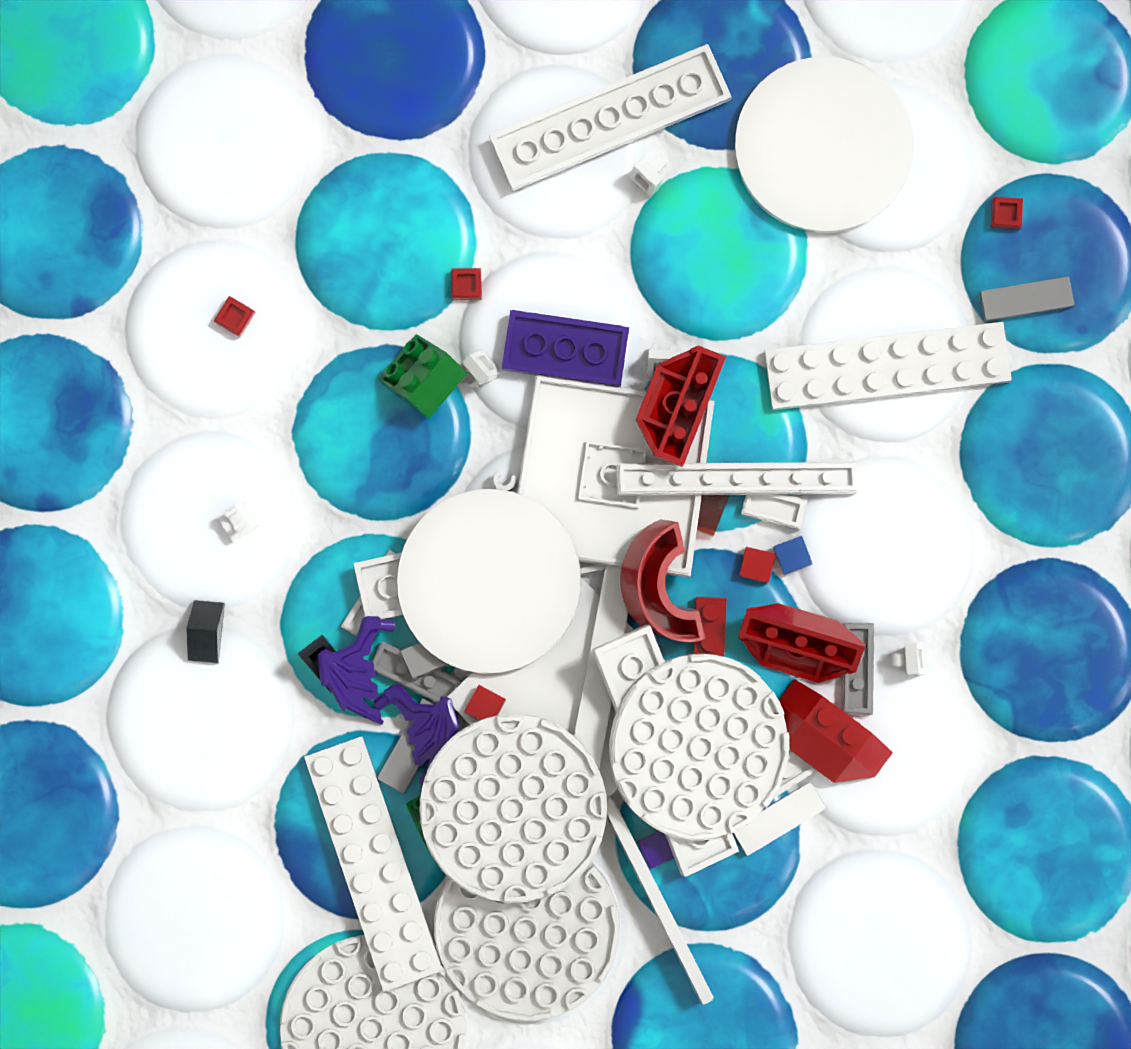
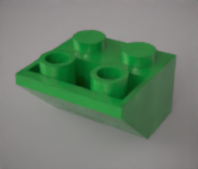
(422, 375)

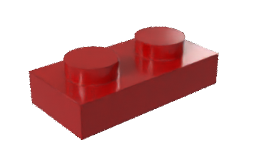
(713, 620)

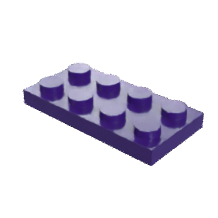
(565, 348)

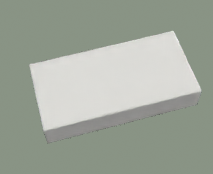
(775, 509)

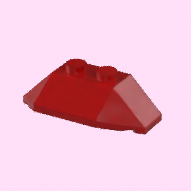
(678, 402)
(800, 642)
(830, 737)

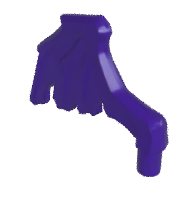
(350, 674)
(431, 724)

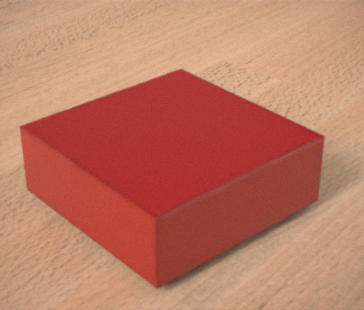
(1006, 213)
(466, 284)
(234, 316)
(757, 565)
(484, 704)

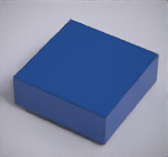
(792, 555)

